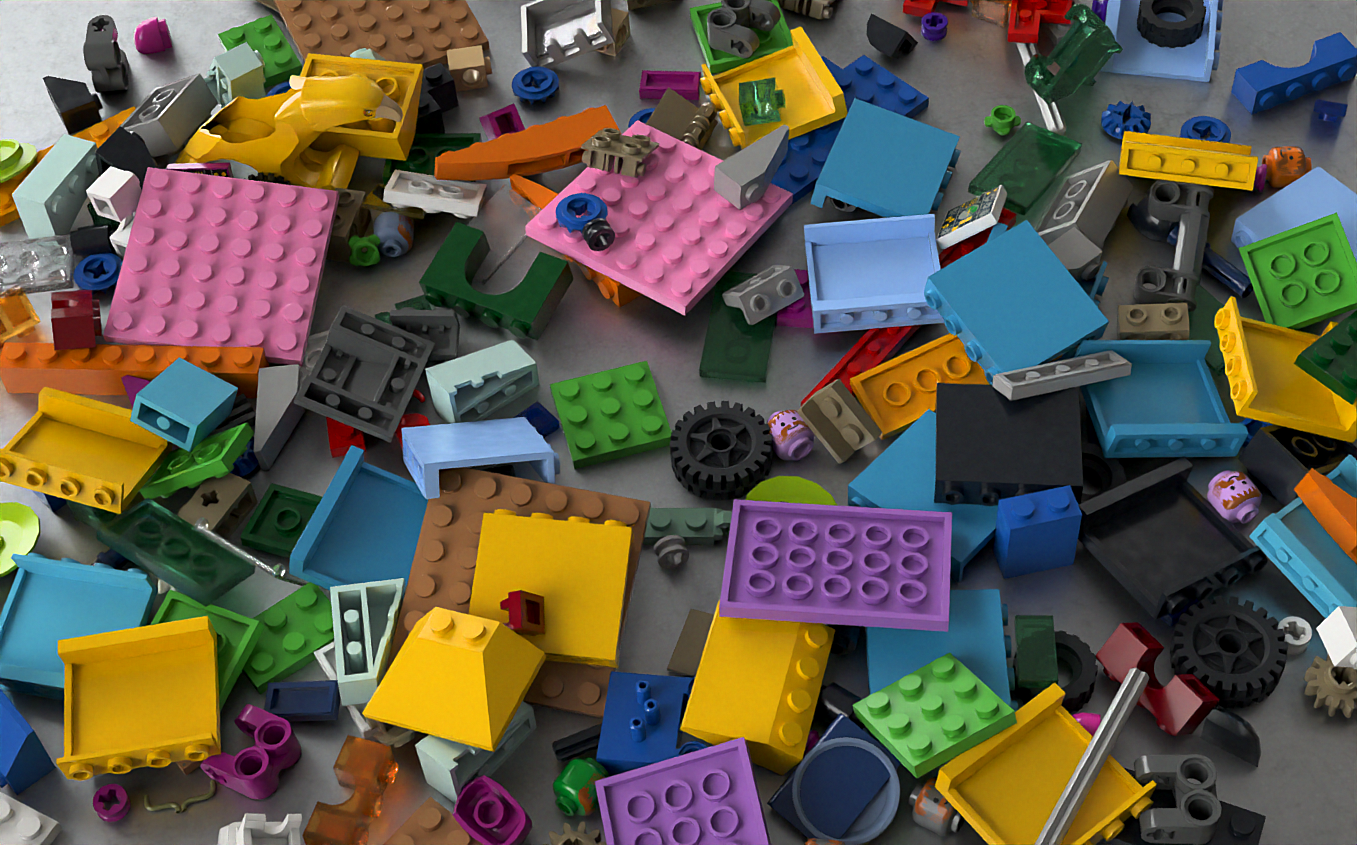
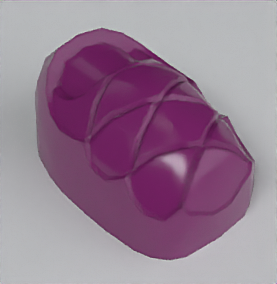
(491, 813)

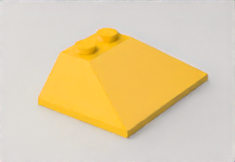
(457, 679)

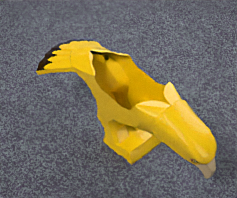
(277, 130)

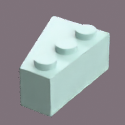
(236, 74)
(57, 188)
(481, 382)
(363, 634)
(452, 765)

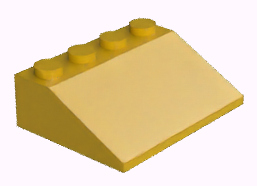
(372, 136)
(759, 685)

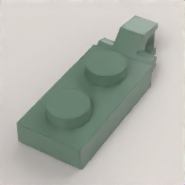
(695, 525)

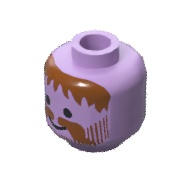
(790, 435)
(1234, 496)

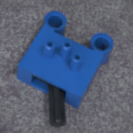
(637, 725)

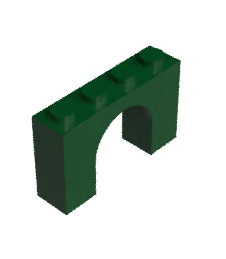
(520, 310)

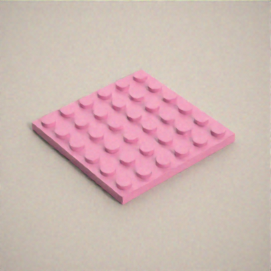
(668, 225)
(222, 264)

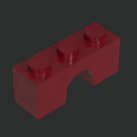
(75, 319)
(1179, 704)

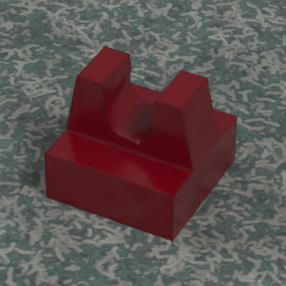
(525, 613)

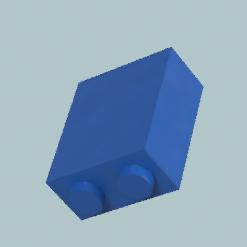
(1036, 532)

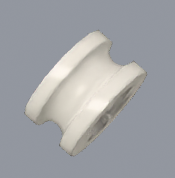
(1300, 629)

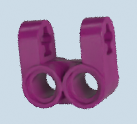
(257, 767)

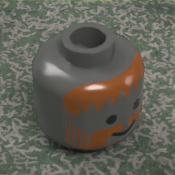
(933, 810)

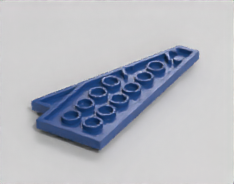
(858, 80)

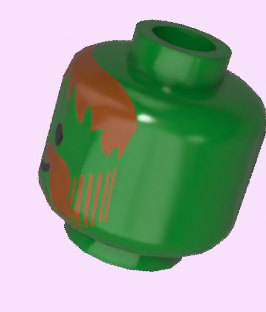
(577, 788)

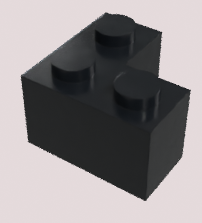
(436, 97)

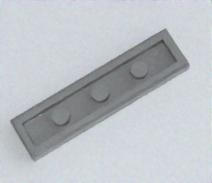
(1061, 375)

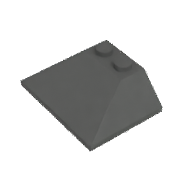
(365, 373)

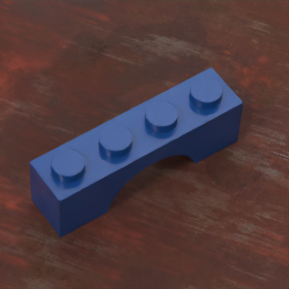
(1266, 85)

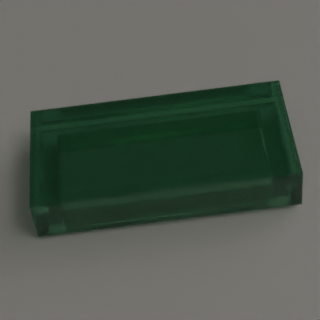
(1035, 650)

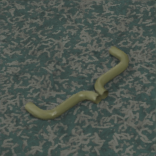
(178, 808)

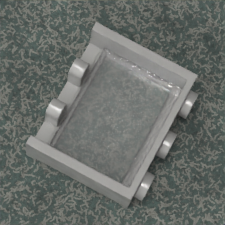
(564, 29)

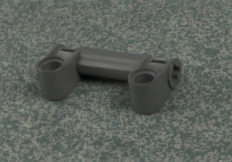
(1189, 245)

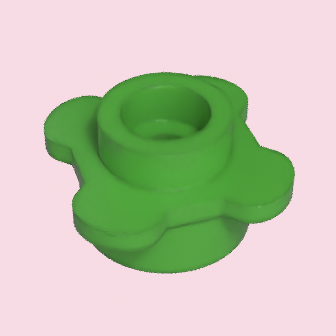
(1002, 119)
(366, 258)

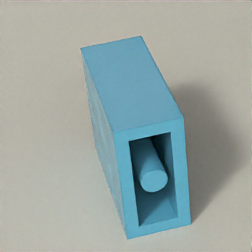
(183, 404)

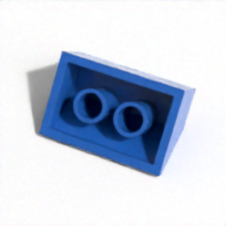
(21, 752)

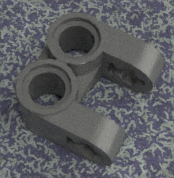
(729, 25)
(104, 57)
(1177, 824)

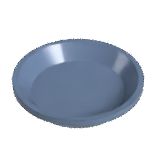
(875, 816)

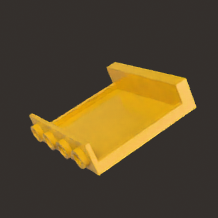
(808, 87)
(1187, 160)
(1270, 385)
(82, 452)
(570, 564)
(140, 698)
(1018, 775)

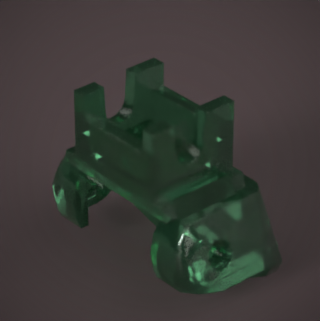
(1078, 55)

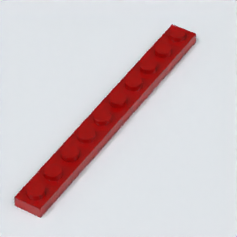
(882, 344)

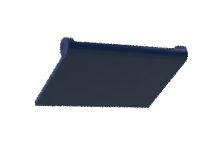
(835, 783)

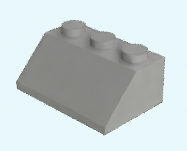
(172, 114)
(1088, 203)

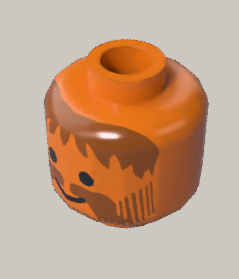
(1285, 165)

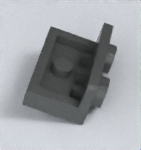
(433, 325)

